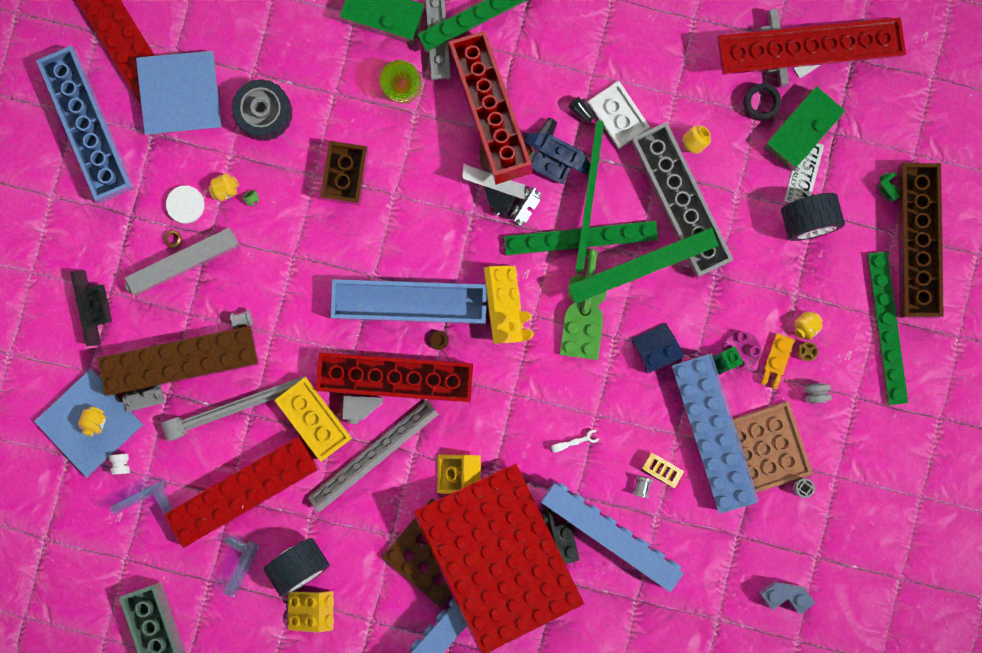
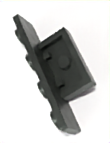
(92, 307)
(562, 536)

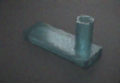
(155, 490)
(248, 553)

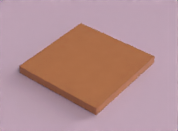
(773, 446)

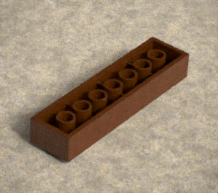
(920, 240)
(178, 361)

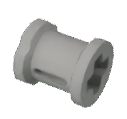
(241, 319)
(642, 486)

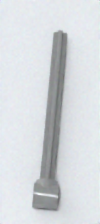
(178, 427)

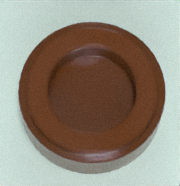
(439, 340)

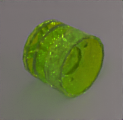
(393, 74)

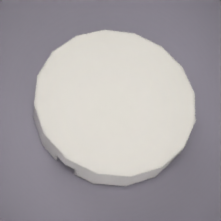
(185, 204)

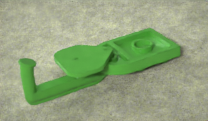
(583, 332)

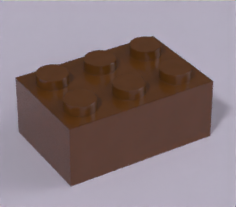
(344, 173)

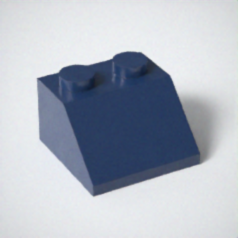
(657, 348)

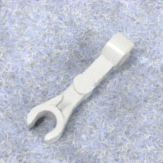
(561, 446)

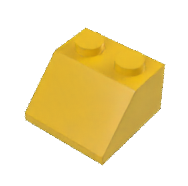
(457, 472)

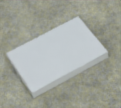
(619, 114)

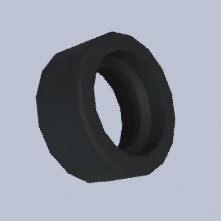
(776, 101)

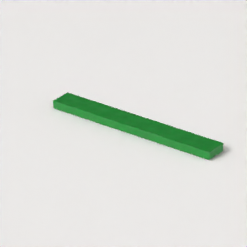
(589, 197)
(643, 265)

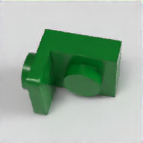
(888, 189)
(727, 360)

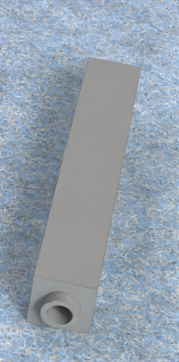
(181, 262)

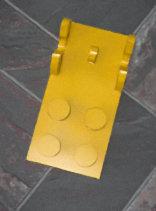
(505, 306)
(313, 419)

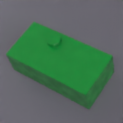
(385, 17)
(804, 128)

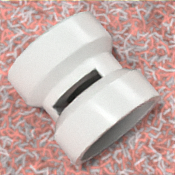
(119, 464)

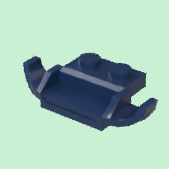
(555, 157)

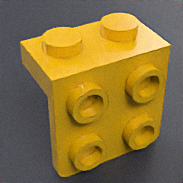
(310, 611)

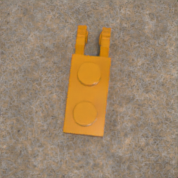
(777, 359)

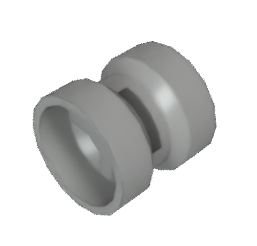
(800, 488)

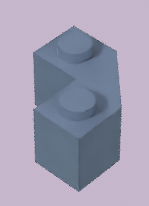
(778, 592)

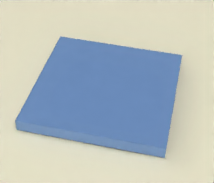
(178, 92)
(62, 419)

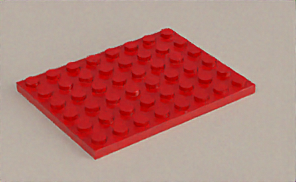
(498, 558)

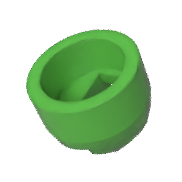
(251, 197)

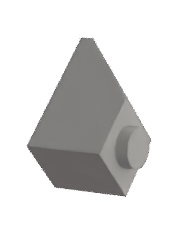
(359, 408)

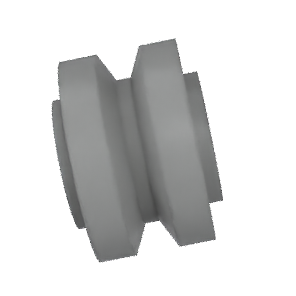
(817, 393)

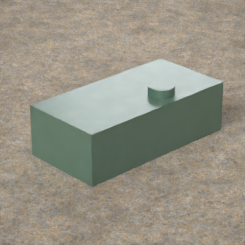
(151, 621)

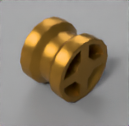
(810, 352)

